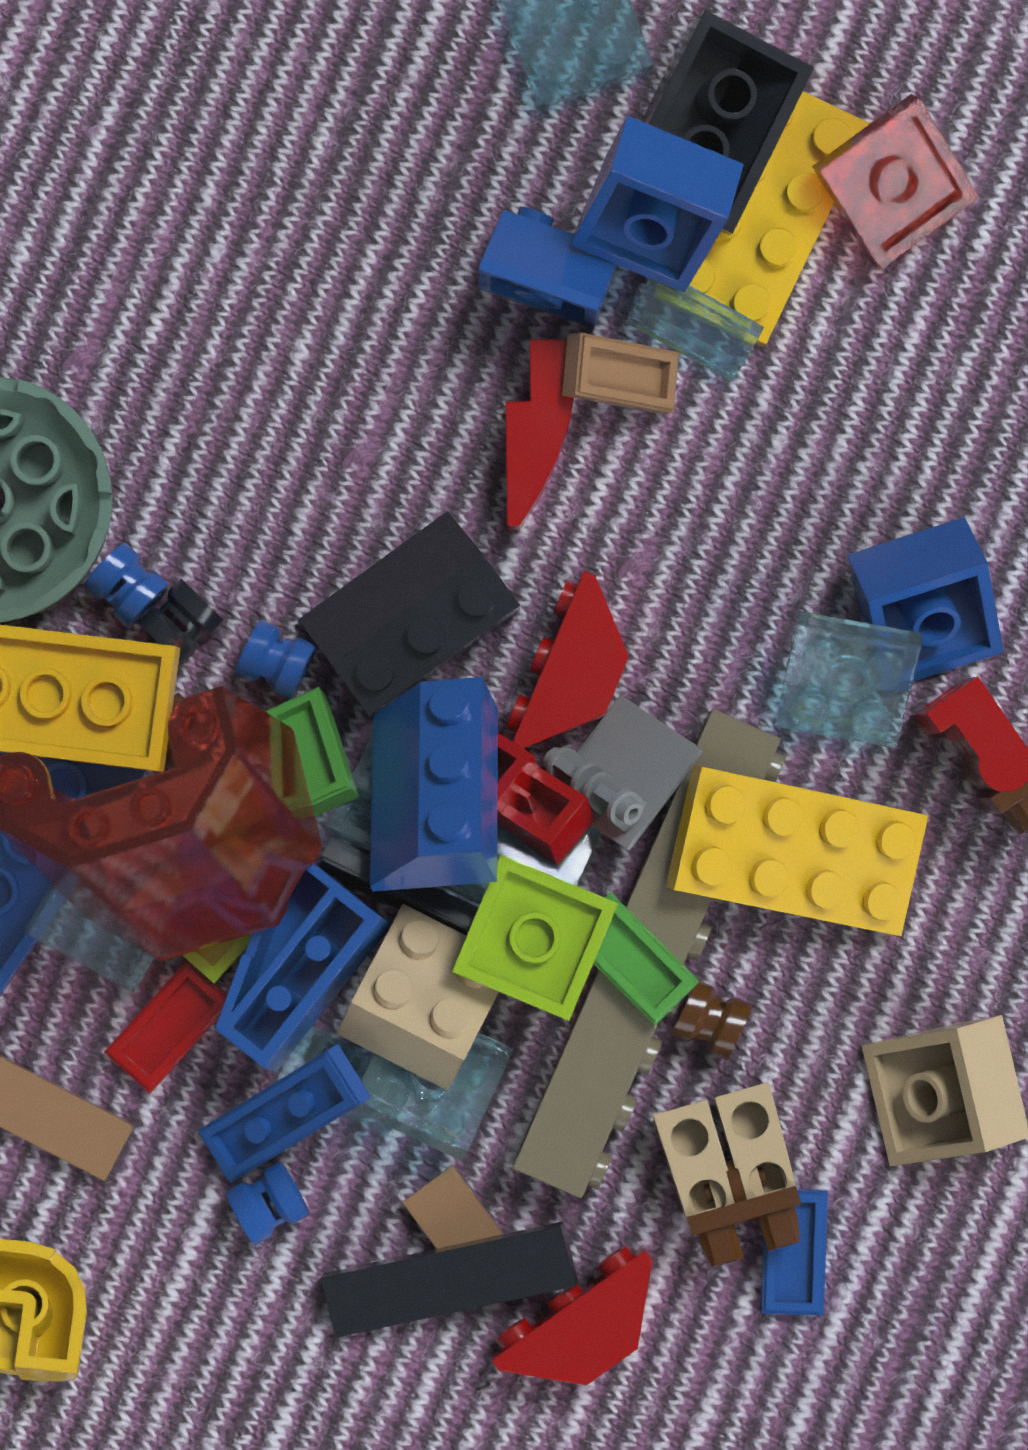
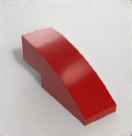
(536, 430)
(537, 805)

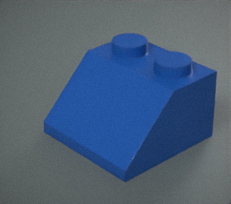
(657, 204)
(541, 270)
(935, 587)

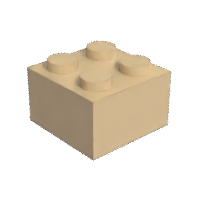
(414, 1003)

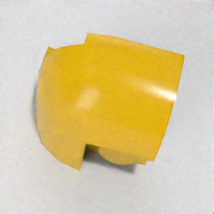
(40, 1313)

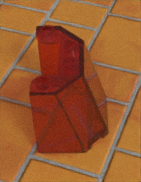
(184, 850)

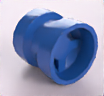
(126, 585)
(276, 660)
(254, 1208)

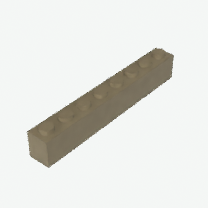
(610, 1033)

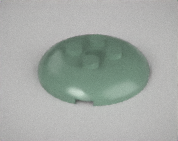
(53, 499)

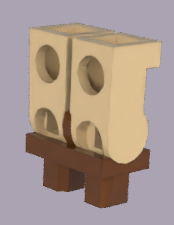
(734, 1190)

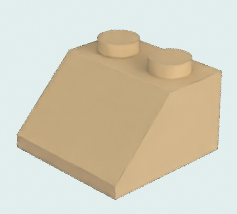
(946, 1091)

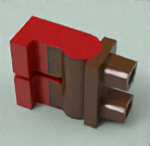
(989, 745)

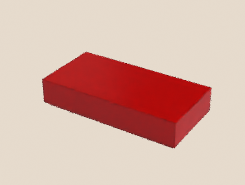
(168, 1027)

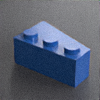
(298, 967)

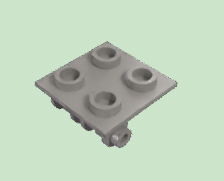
(625, 769)

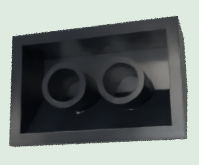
(729, 97)
(410, 614)

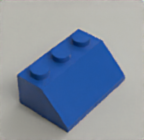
(435, 787)

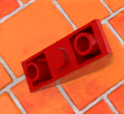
(574, 670)
(586, 1326)

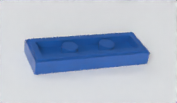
(284, 1113)

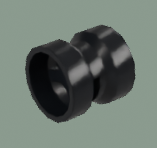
(191, 611)

